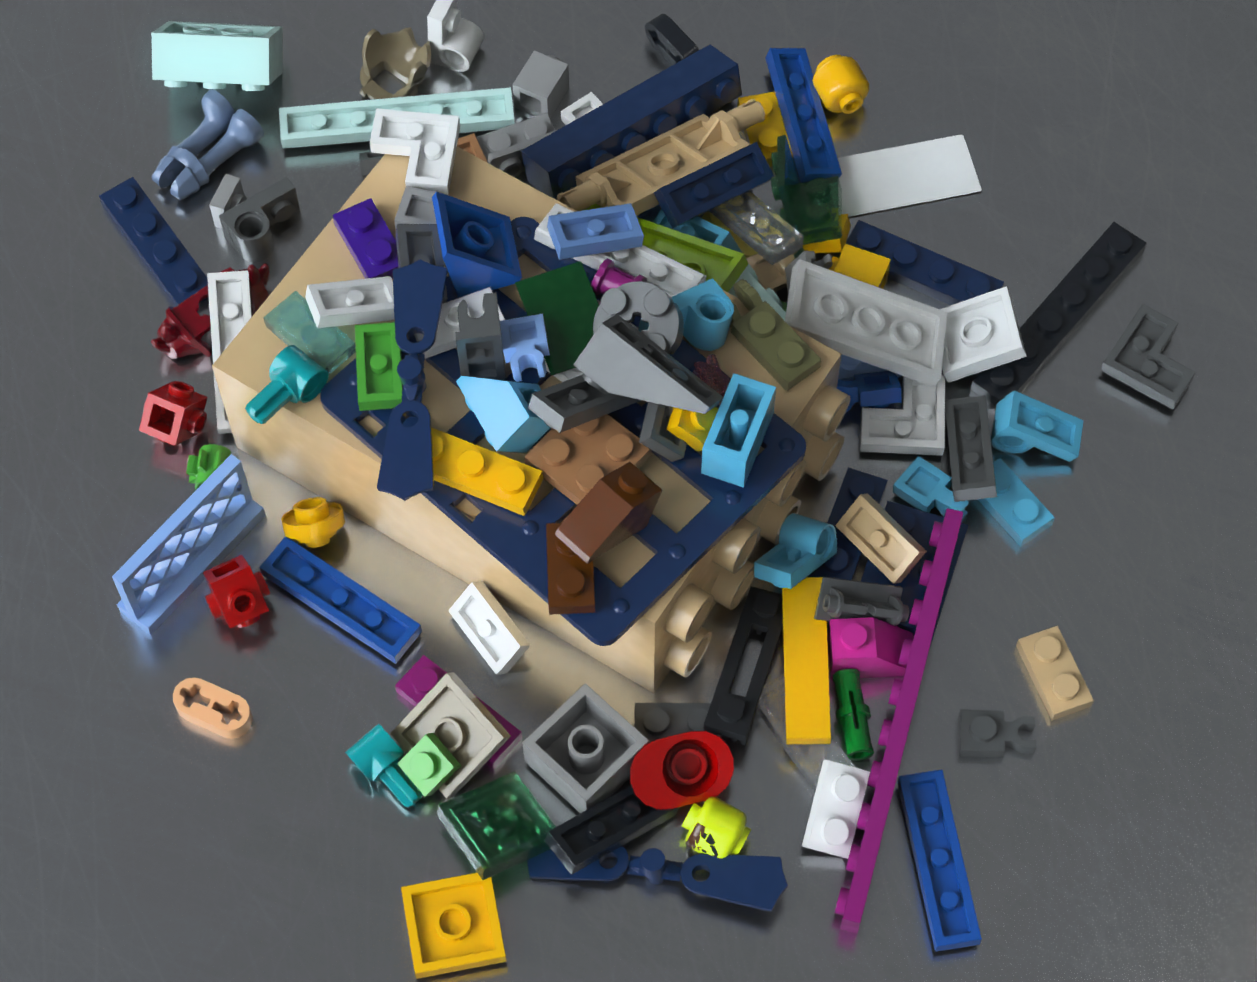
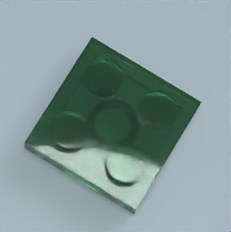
(497, 824)

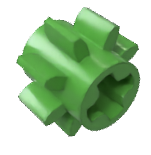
(202, 466)

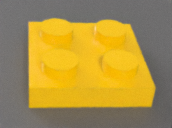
(453, 925)

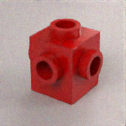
(174, 413)
(236, 592)

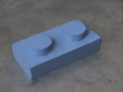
(595, 231)

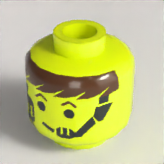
(715, 828)

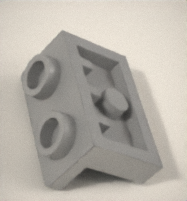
(504, 145)

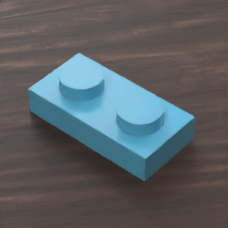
(1016, 506)

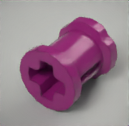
(611, 277)

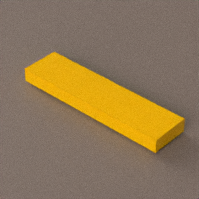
(805, 665)

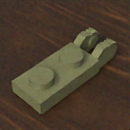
(771, 339)

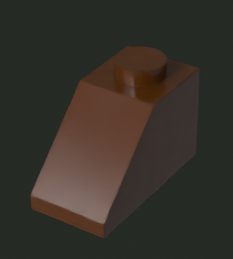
(610, 512)

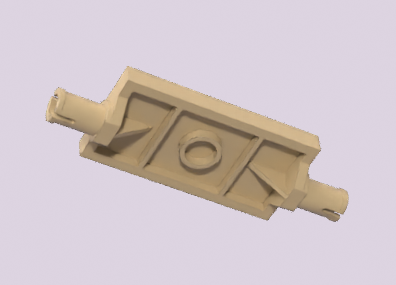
(662, 160)

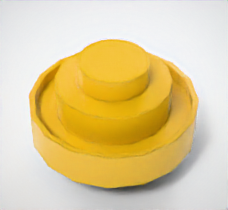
(313, 521)

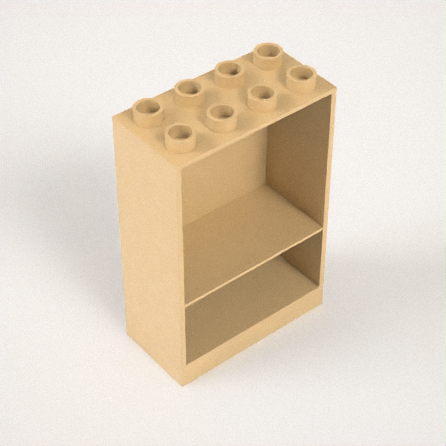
(334, 464)

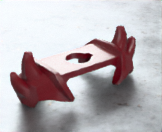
(184, 327)

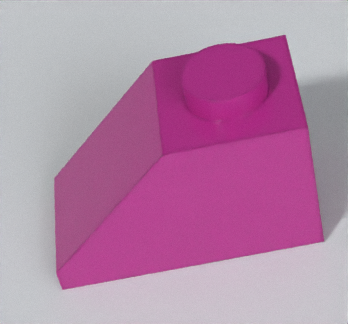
(866, 646)

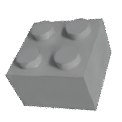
(584, 749)

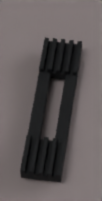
(731, 713)

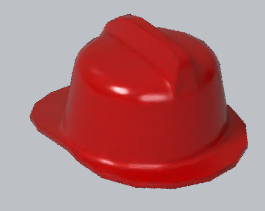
(681, 769)

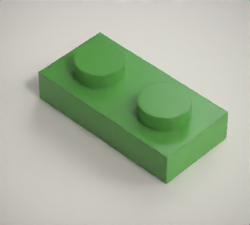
(377, 366)

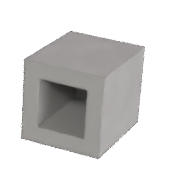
(541, 84)

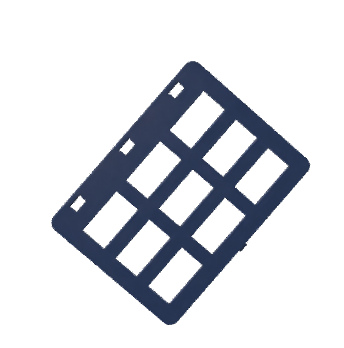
(521, 540)

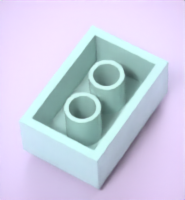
(217, 54)

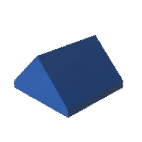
(475, 245)

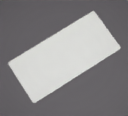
(907, 175)

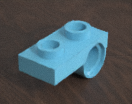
(801, 550)

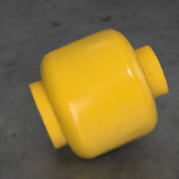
(840, 84)

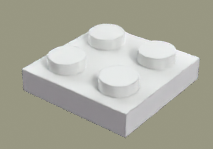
(981, 335)

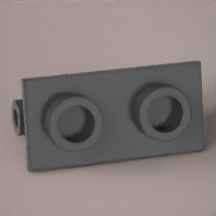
(860, 599)

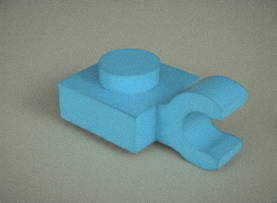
(927, 487)

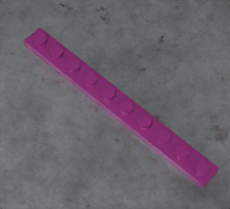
(895, 732)

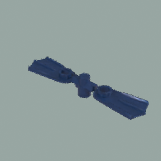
(407, 451)
(735, 879)

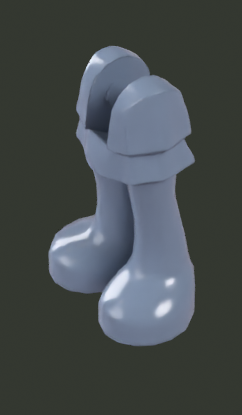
(181, 161)

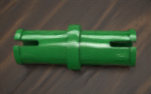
(856, 739)

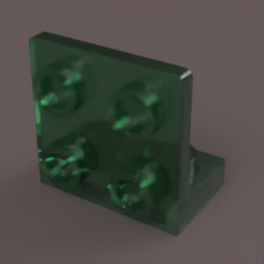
(809, 206)

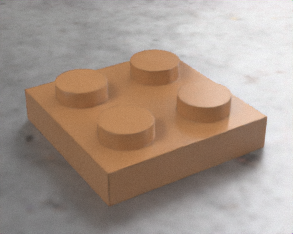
(585, 454)

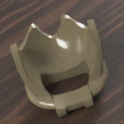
(398, 55)

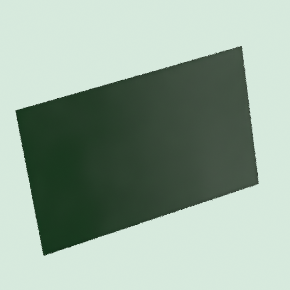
(567, 310)

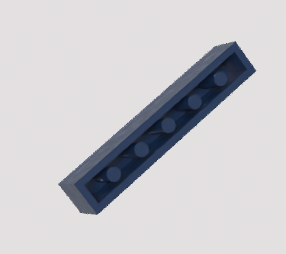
(636, 116)

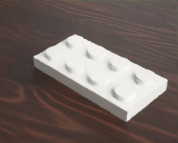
(867, 322)

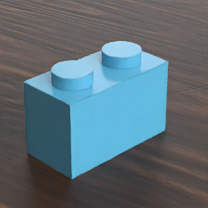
(738, 430)

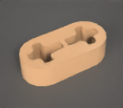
(208, 716)

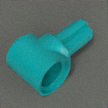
(293, 379)
(377, 758)

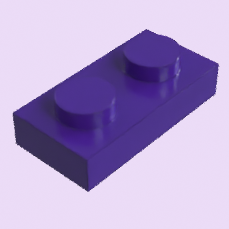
(368, 239)

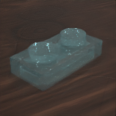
(296, 326)

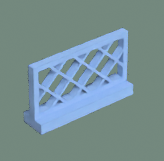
(192, 545)

